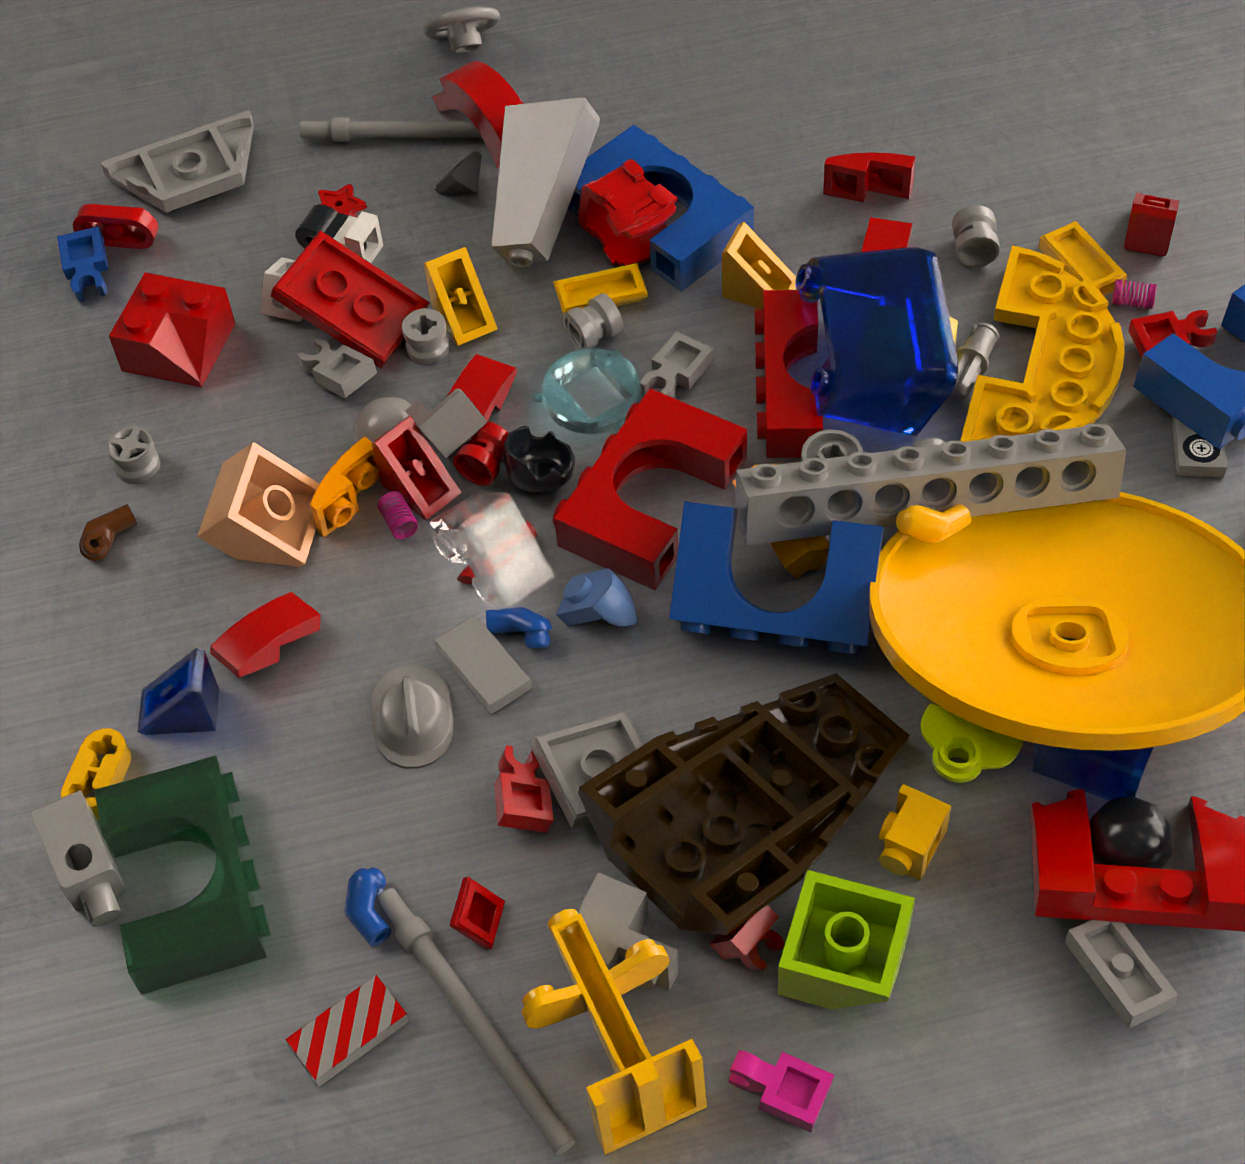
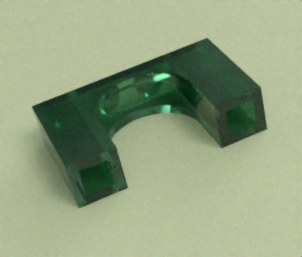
(221, 923)

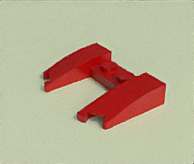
(1076, 888)

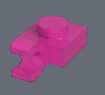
(790, 1089)

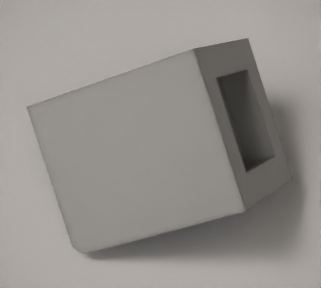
(449, 422)

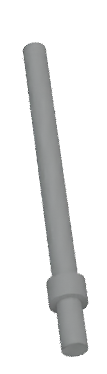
(343, 129)
(417, 939)

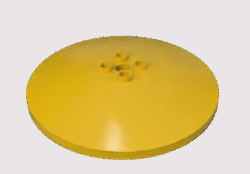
(1125, 577)

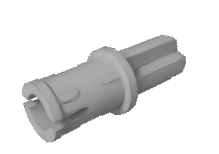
(974, 357)

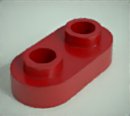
(119, 225)

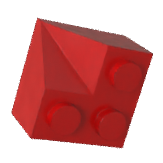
(172, 329)

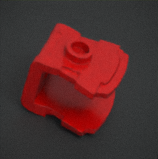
(625, 213)

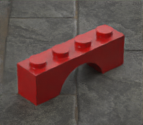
(790, 408)

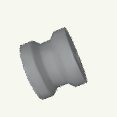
(425, 336)
(133, 454)

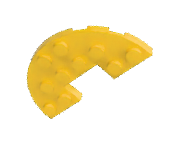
(1072, 358)

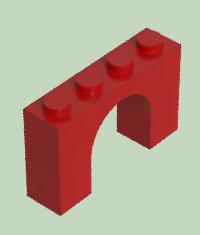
(654, 436)

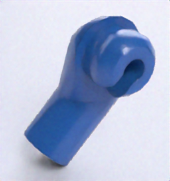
(520, 620)
(360, 902)

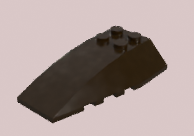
(741, 802)

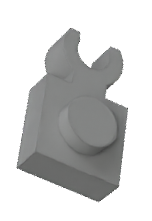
(677, 362)
(338, 370)

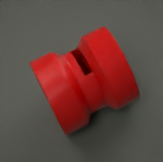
(481, 457)

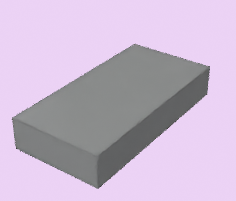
(483, 664)

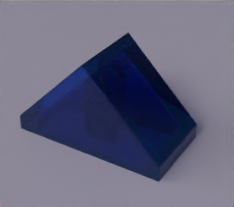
(181, 698)

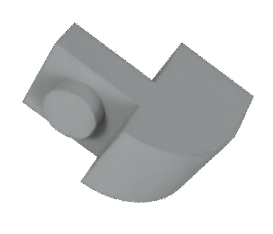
(615, 919)

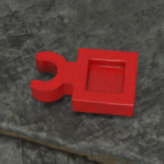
(1153, 329)
(520, 796)

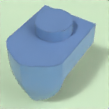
(597, 597)

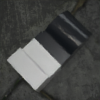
(345, 229)

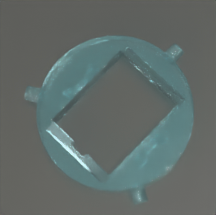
(563, 407)

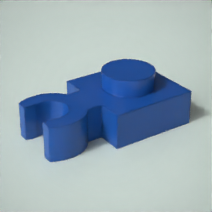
(83, 259)

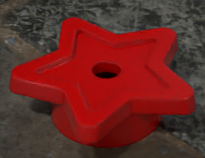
(342, 200)

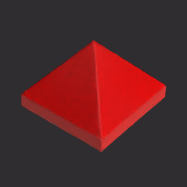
(477, 913)

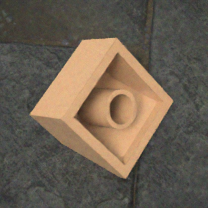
(261, 510)

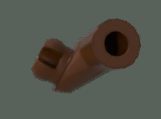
(101, 532)

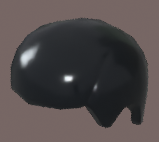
(537, 462)
(1131, 834)

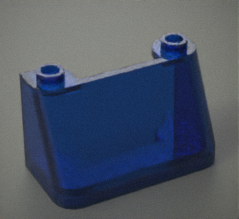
(884, 337)

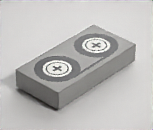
(1195, 455)

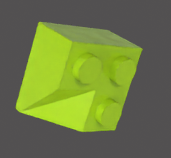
(844, 943)

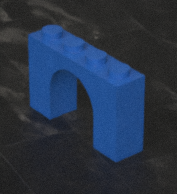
(700, 235)
(1196, 388)
(709, 596)

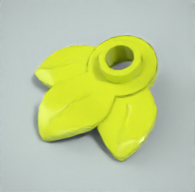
(956, 737)

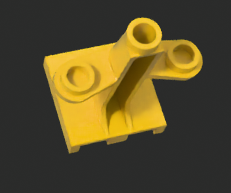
(646, 1089)

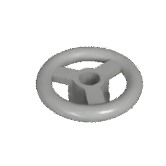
(461, 27)

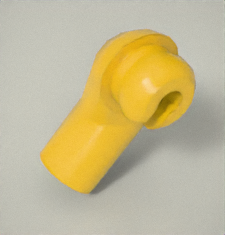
(930, 524)

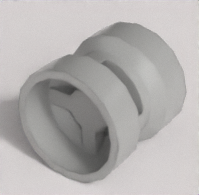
(975, 236)
(593, 322)

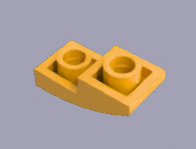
(336, 495)

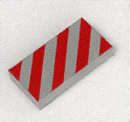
(347, 1030)

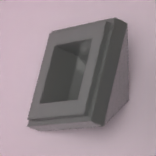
(463, 177)

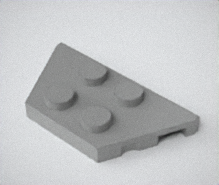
(187, 164)

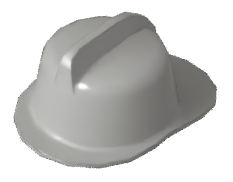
(412, 716)

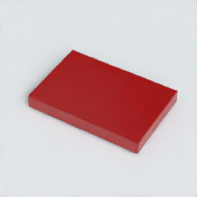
(348, 298)

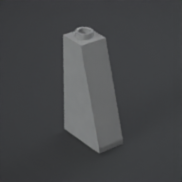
(538, 174)

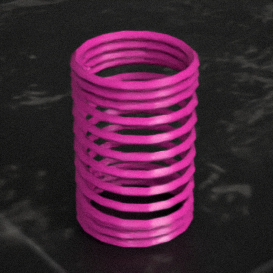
(1147, 303)
(400, 520)

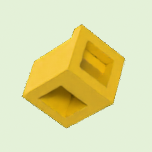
(913, 832)

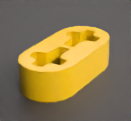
(89, 773)

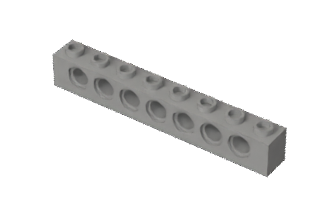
(980, 474)

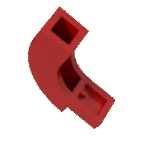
(482, 97)

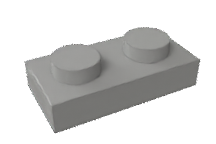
(1121, 970)

